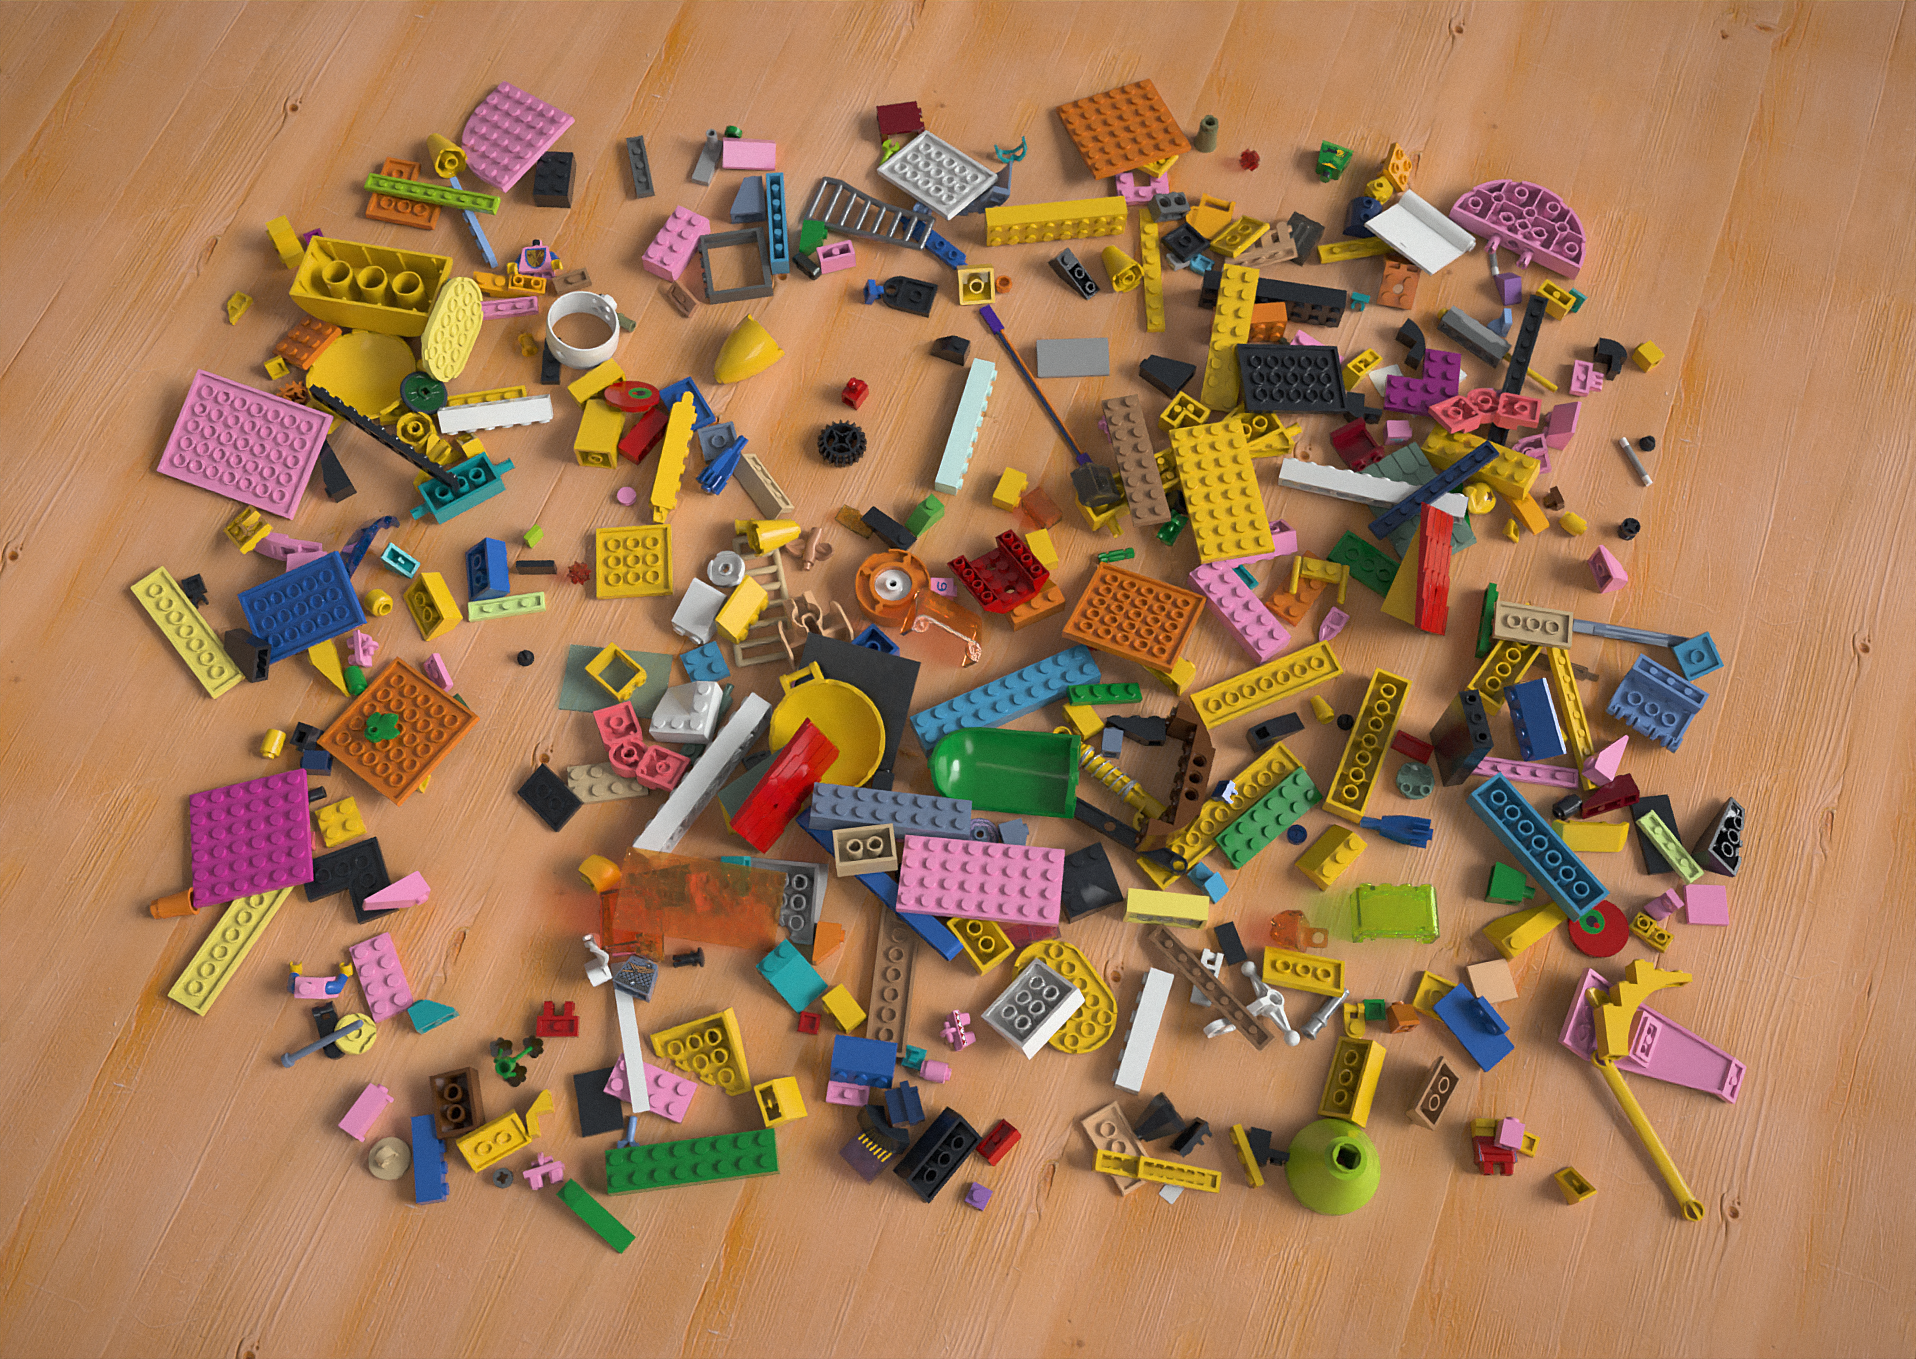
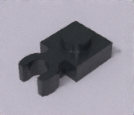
(195, 588)

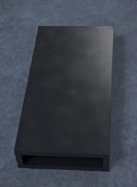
(1461, 738)

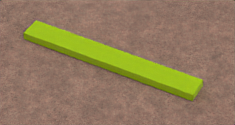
(432, 194)

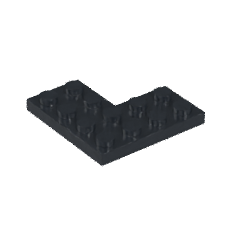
(354, 868)

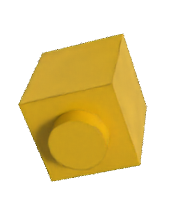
(1647, 356)

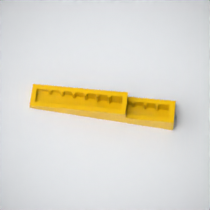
(1156, 1171)

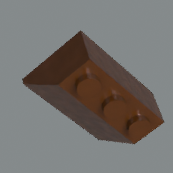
(457, 1102)

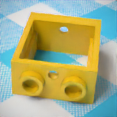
(601, 661)

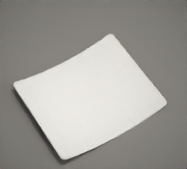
(1378, 377)

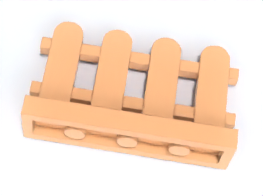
(1269, 252)

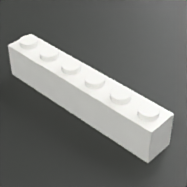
(495, 413)
(1143, 1031)

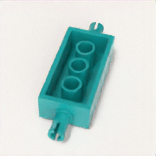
(478, 483)

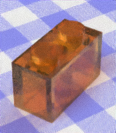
(1041, 509)

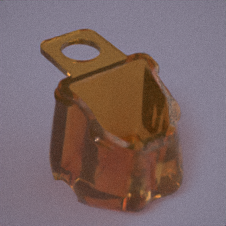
(1293, 931)

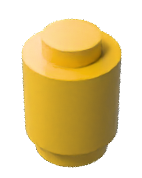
(1573, 524)

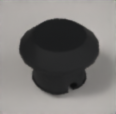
(1647, 443)
(525, 658)
(1345, 722)

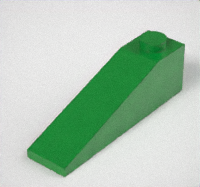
(596, 1215)

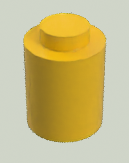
(272, 744)

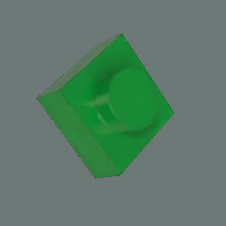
(1374, 1009)

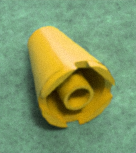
(446, 156)
(1121, 269)
(770, 534)

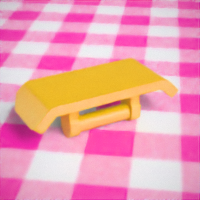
(1592, 835)

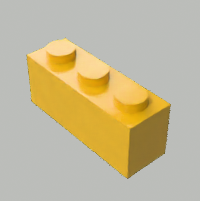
(595, 382)

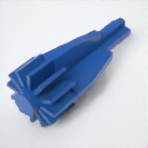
(721, 468)
(1401, 828)

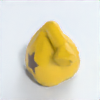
(1480, 499)

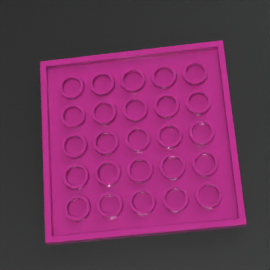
(250, 838)

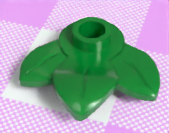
(381, 727)

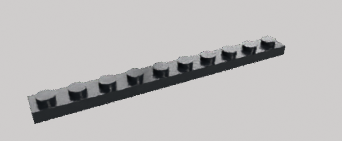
(1520, 358)
(380, 434)

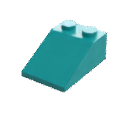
(791, 976)

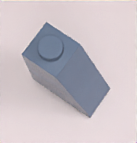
(749, 202)

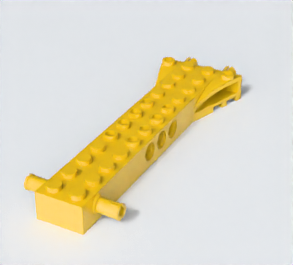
(1264, 439)

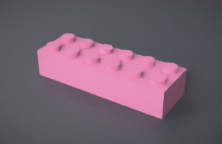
(1239, 610)

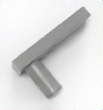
(708, 159)

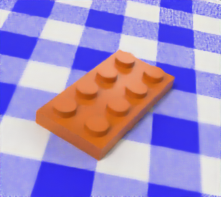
(1294, 607)

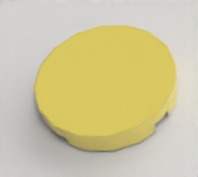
(358, 1040)

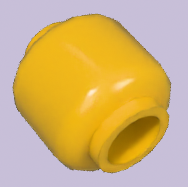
(378, 602)

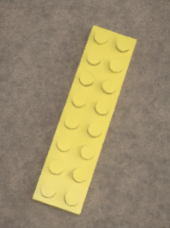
(188, 631)
(226, 949)

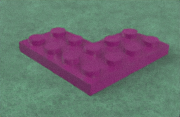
(1438, 384)

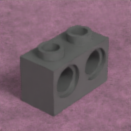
(1168, 207)

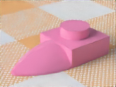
(1332, 624)

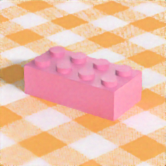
(675, 244)

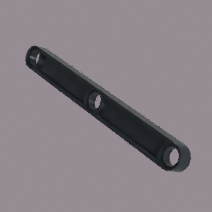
(1125, 836)

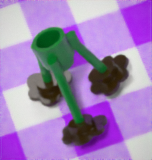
(506, 1065)

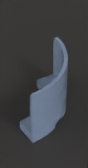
(994, 195)

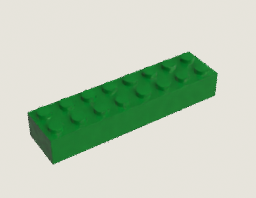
(692, 1162)

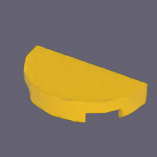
(1596, 997)

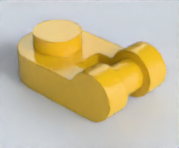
(1353, 1027)

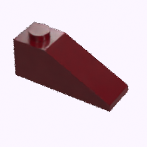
(1612, 796)

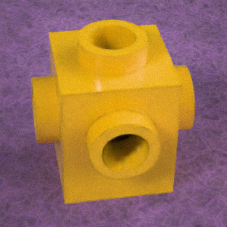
(1379, 190)

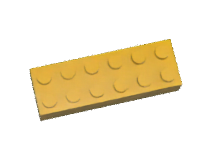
(1508, 473)
(1502, 668)

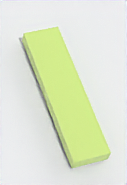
(506, 606)
(1670, 847)

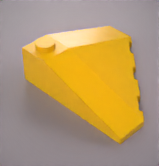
(708, 1047)

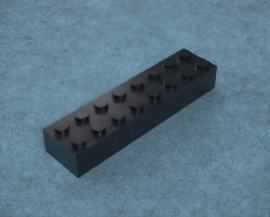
(1302, 301)

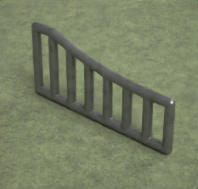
(883, 207)

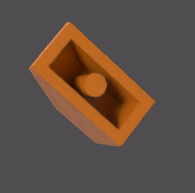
(827, 940)
(1401, 1017)

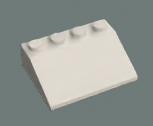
(1033, 1008)

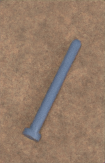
(288, 1059)

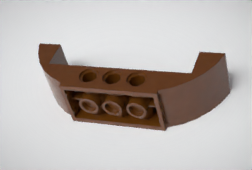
(1190, 781)

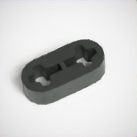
(806, 266)

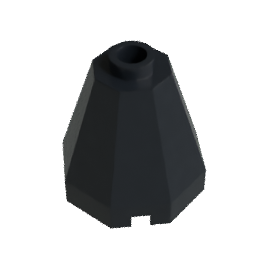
(1159, 1120)

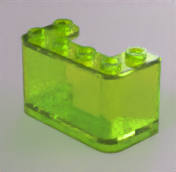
(1394, 912)

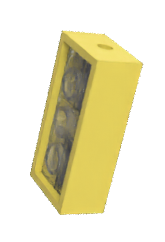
(1166, 908)

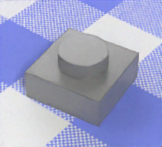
(1174, 262)

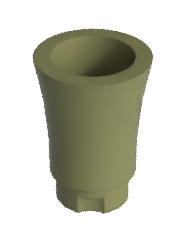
(1207, 135)

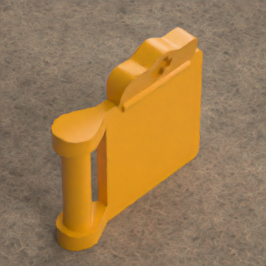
(1208, 220)

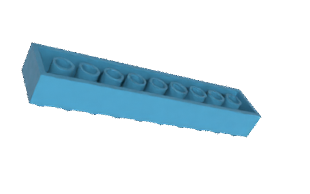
(1007, 697)

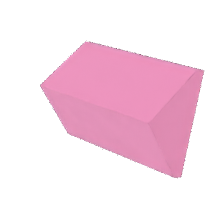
(749, 154)

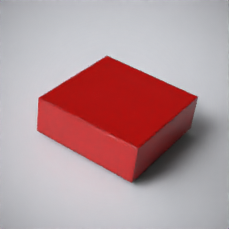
(809, 1023)

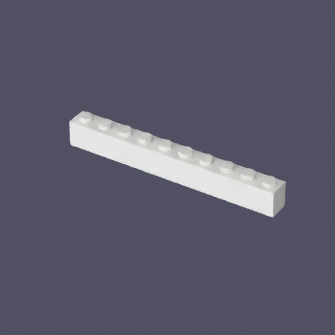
(1360, 487)

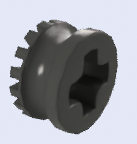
(508, 1181)

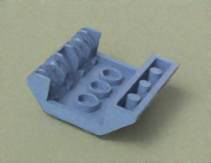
(1656, 702)

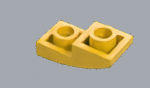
(1649, 932)

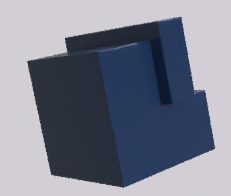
(904, 1105)

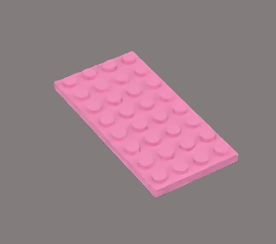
(981, 880)

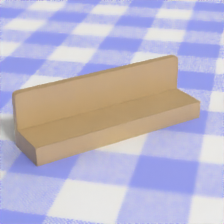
(762, 487)

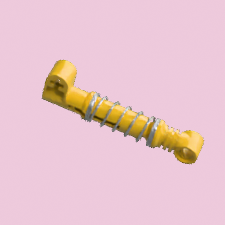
(1120, 783)

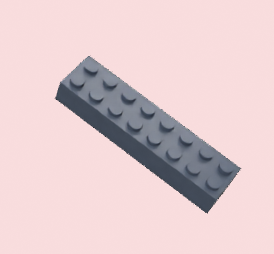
(911, 814)

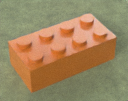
(1267, 322)

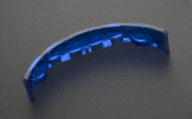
(361, 539)

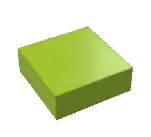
(533, 536)

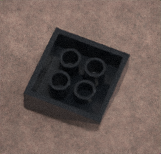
(1088, 883)

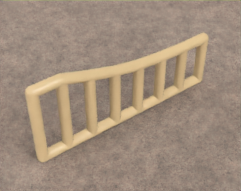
(781, 584)

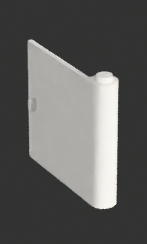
(1421, 233)

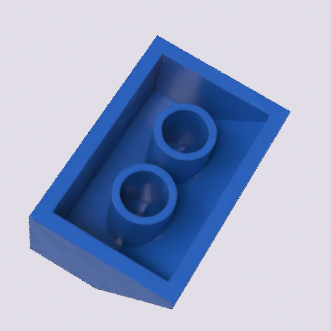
(487, 570)
(863, 1061)

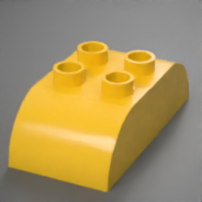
(370, 285)

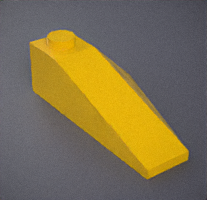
(1522, 929)

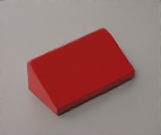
(998, 1142)

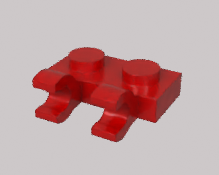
(558, 1026)

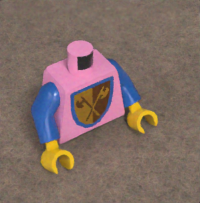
(536, 262)
(317, 986)

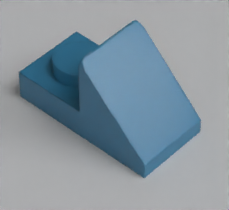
(1208, 882)

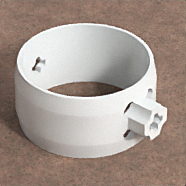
(583, 302)

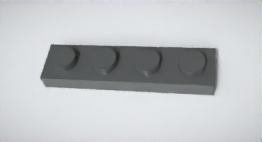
(640, 167)

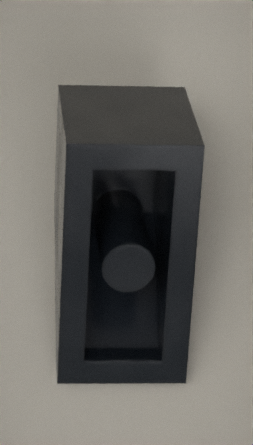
(952, 349)

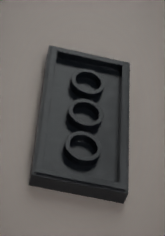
(1662, 807)

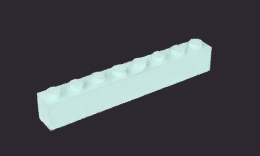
(965, 426)

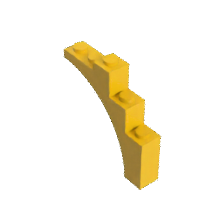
(1614, 1018)

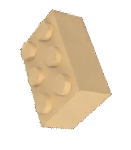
(865, 850)

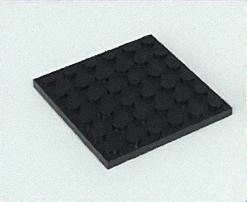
(879, 675)

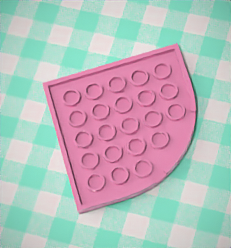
(510, 135)

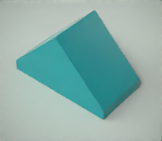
(399, 561)

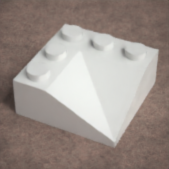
(687, 713)

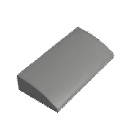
(1072, 357)

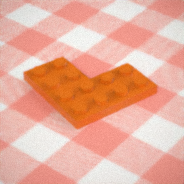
(400, 209)

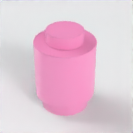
(935, 1071)

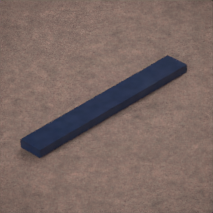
(1433, 490)

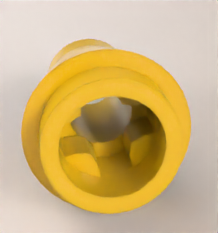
(1322, 710)

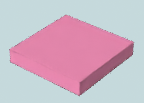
(1706, 905)

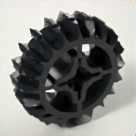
(844, 434)

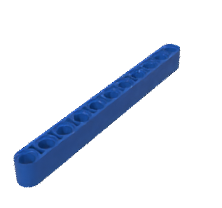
(887, 890)

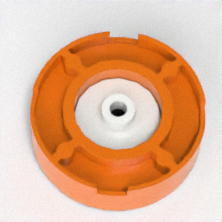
(889, 584)

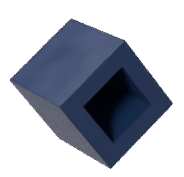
(317, 762)

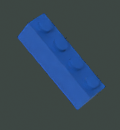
(429, 1161)

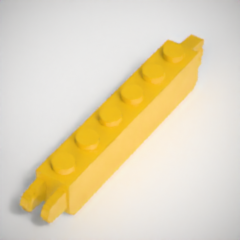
(671, 457)

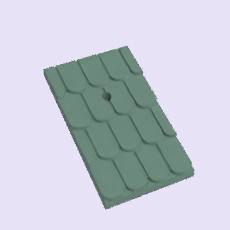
(1412, 467)

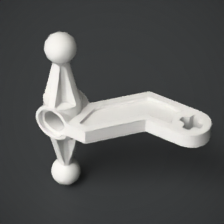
(1268, 1003)

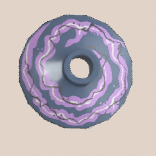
(986, 827)

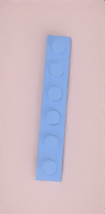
(475, 229)

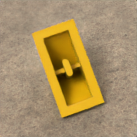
(1574, 1185)

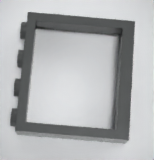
(731, 239)

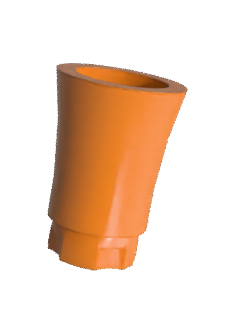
(174, 905)

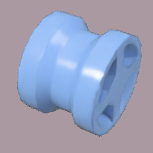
(921, 208)

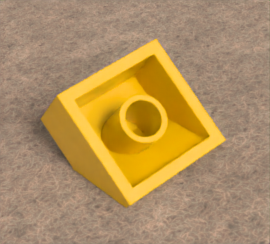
(976, 284)

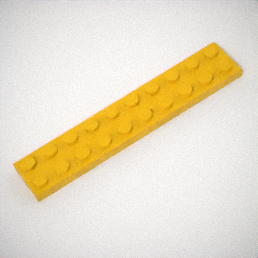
(1216, 815)

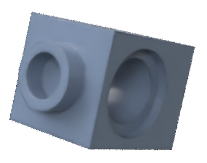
(1111, 742)

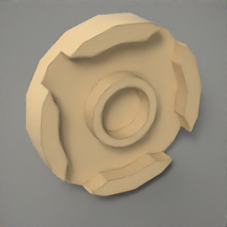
(390, 1158)

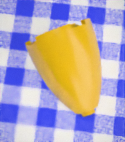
(746, 352)

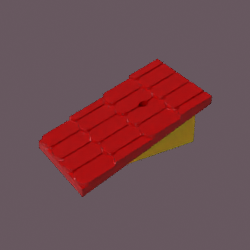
(1422, 580)

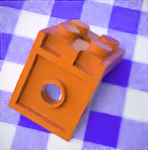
(1398, 271)

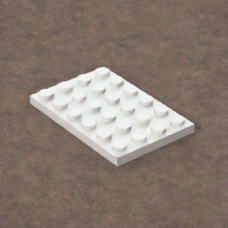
(937, 174)

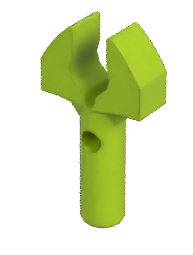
(888, 152)

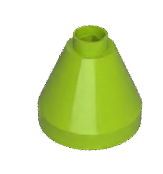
(1318, 1178)

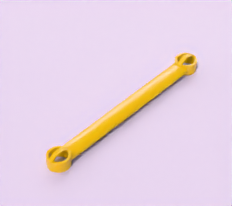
(1649, 1138)

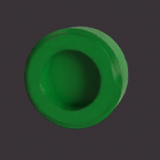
(733, 132)

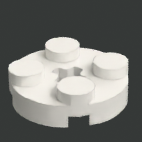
(730, 578)

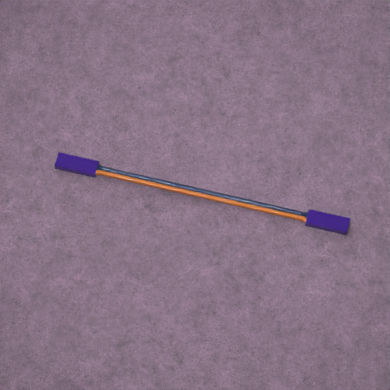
(997, 327)

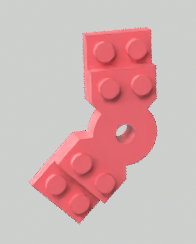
(1485, 407)
(623, 737)

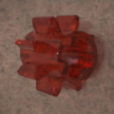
(1249, 160)
(575, 569)

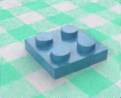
(1697, 656)
(705, 663)

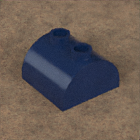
(1358, 213)

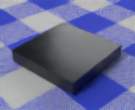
(1185, 242)

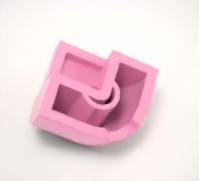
(1535, 447)

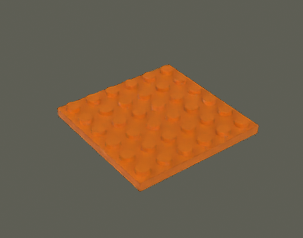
(1122, 129)
(1135, 617)
(428, 726)

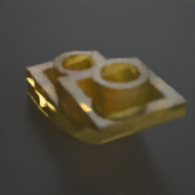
(851, 520)

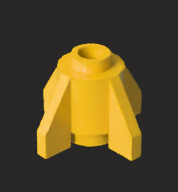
(440, 451)

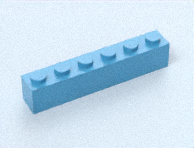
(777, 223)

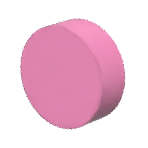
(626, 496)

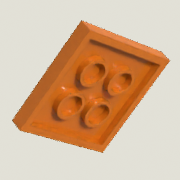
(306, 341)

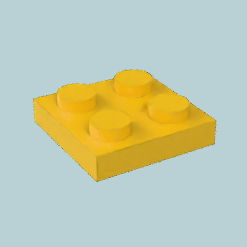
(340, 822)

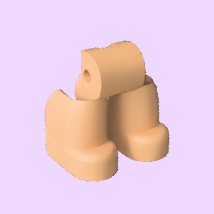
(803, 610)

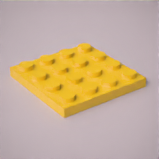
(634, 561)

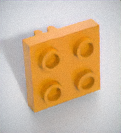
(1396, 167)

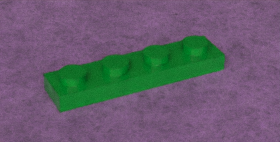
(1487, 614)
(1104, 694)

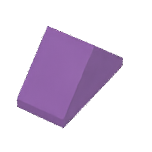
(1509, 288)

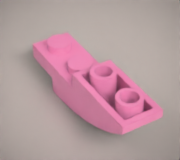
(280, 545)

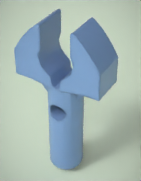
(630, 1134)

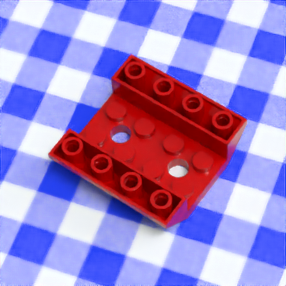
(1014, 570)

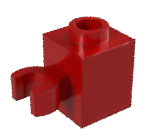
(855, 393)

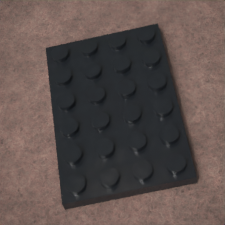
(1291, 379)

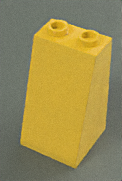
(599, 435)

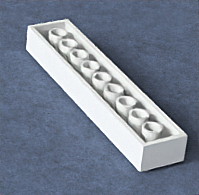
(707, 776)

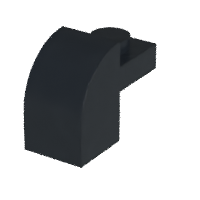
(1610, 353)
(1356, 409)
(1259, 1143)

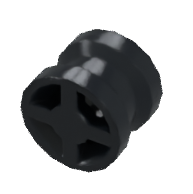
(1628, 524)

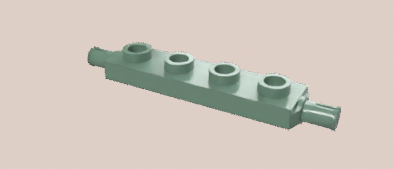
(694, 751)

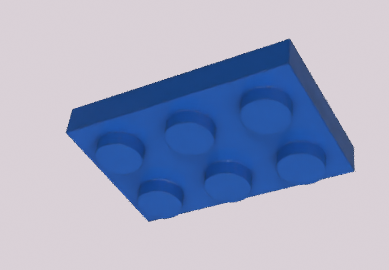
(674, 393)

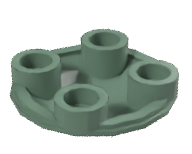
(1415, 780)

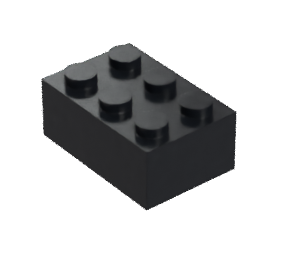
(555, 180)

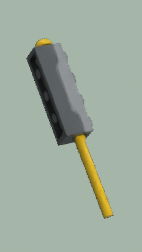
(1480, 341)

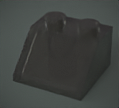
(1095, 485)

